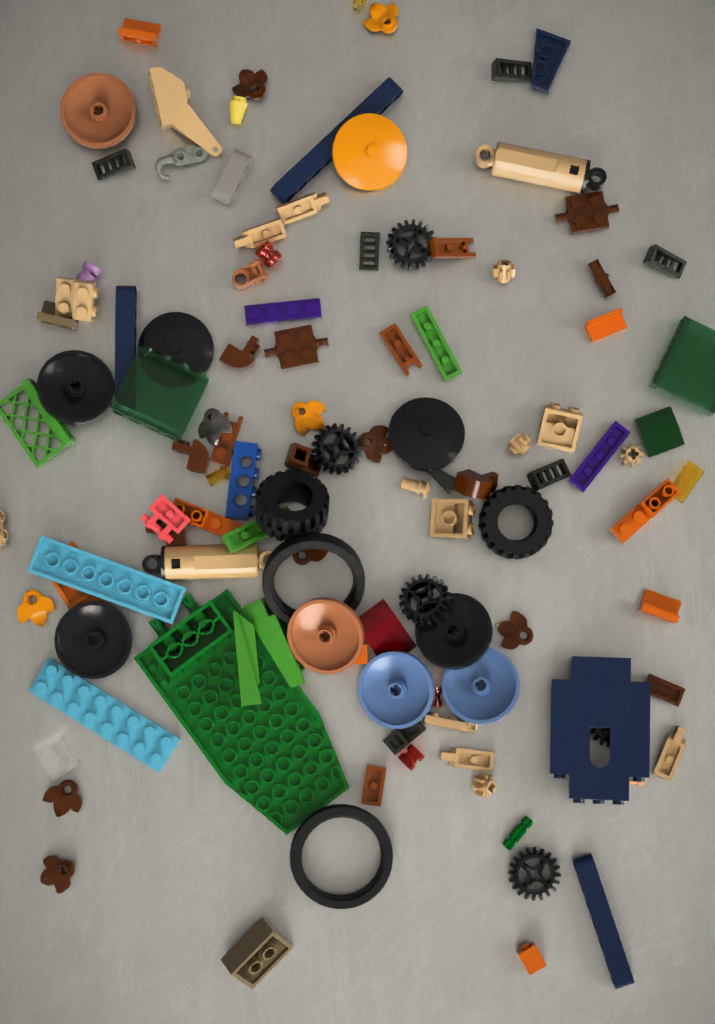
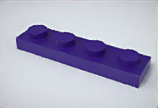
(283, 311)
(599, 456)

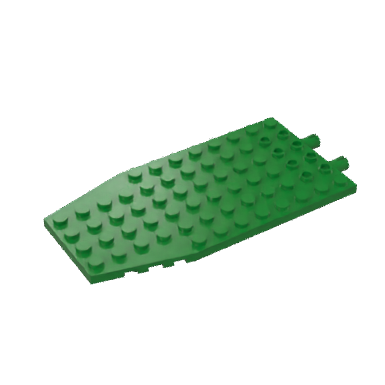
(265, 751)

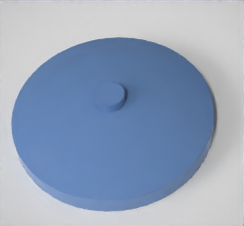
(396, 689)
(483, 690)

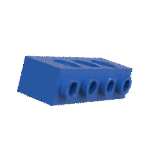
(241, 451)

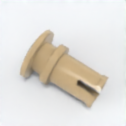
(416, 486)

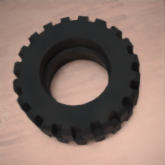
(293, 487)
(515, 548)

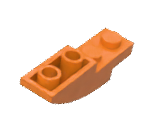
(645, 510)
(206, 519)

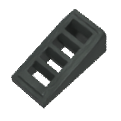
(504, 76)
(116, 170)
(363, 235)
(655, 249)
(536, 475)
(444, 479)

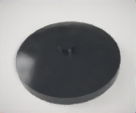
(180, 338)
(75, 387)
(426, 434)
(457, 638)
(93, 640)

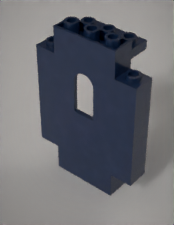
(600, 698)

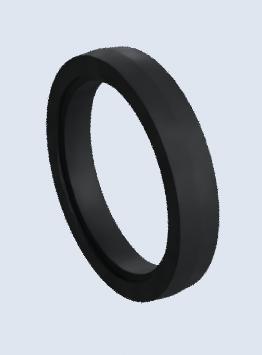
(304, 542)
(349, 900)

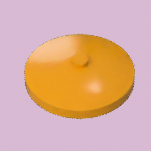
(369, 152)

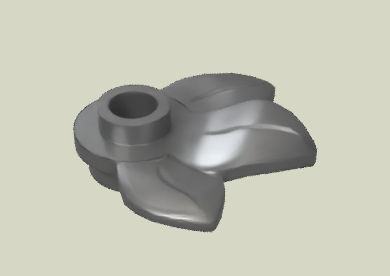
(213, 429)

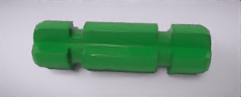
(517, 833)

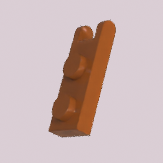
(451, 248)
(399, 348)
(223, 451)

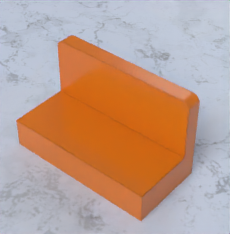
(140, 32)
(605, 325)
(660, 606)

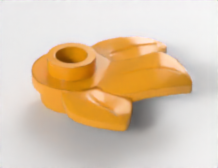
(380, 16)
(311, 417)
(35, 611)

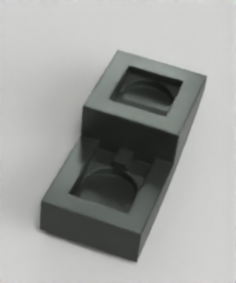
(402, 737)

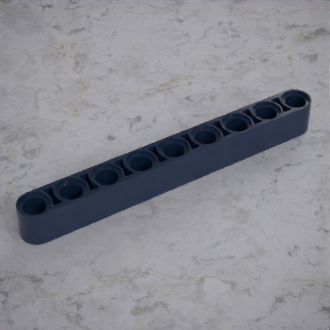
(321, 154)

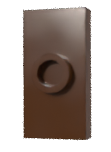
(665, 690)

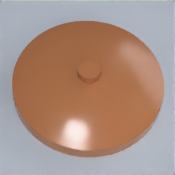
(98, 110)
(325, 635)

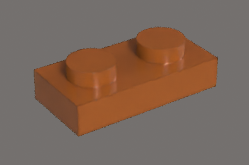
(373, 785)

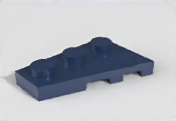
(548, 58)

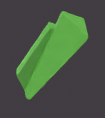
(274, 637)
(247, 660)

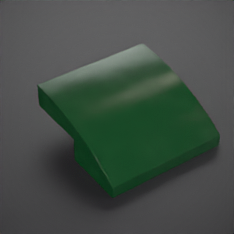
(659, 431)

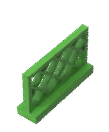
(59, 428)

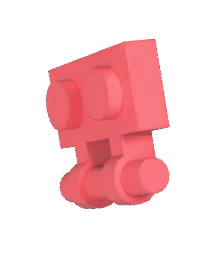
(170, 514)

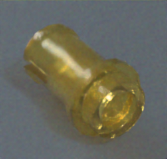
(218, 475)

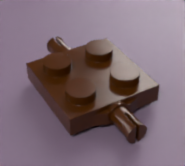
(586, 212)
(296, 347)

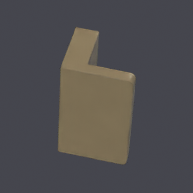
(47, 316)

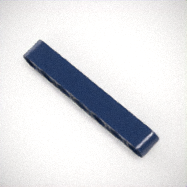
(124, 332)
(603, 921)

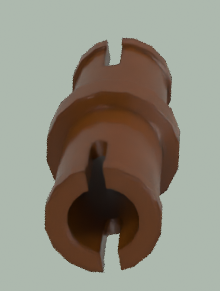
(601, 278)

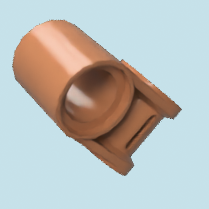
(250, 274)

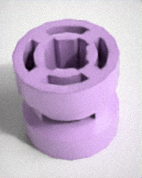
(89, 272)

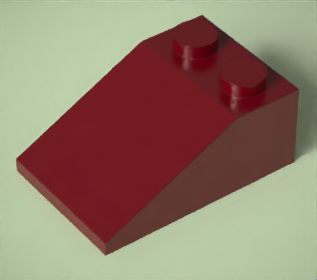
(384, 630)

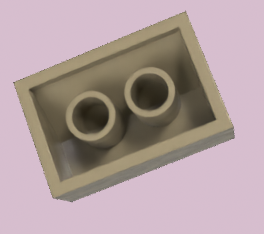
(256, 953)

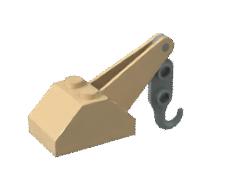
(174, 112)

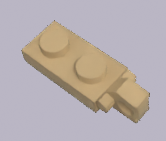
(301, 207)
(257, 235)
(450, 723)
(670, 754)
(469, 758)

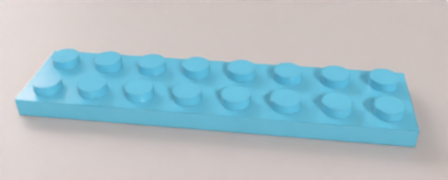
(106, 579)
(104, 714)

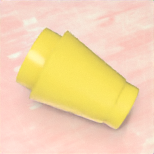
(237, 109)

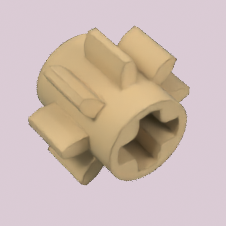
(503, 271)
(519, 444)
(635, 450)
(483, 785)

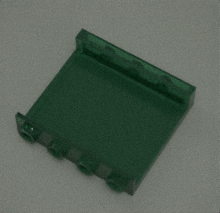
(689, 365)
(159, 394)

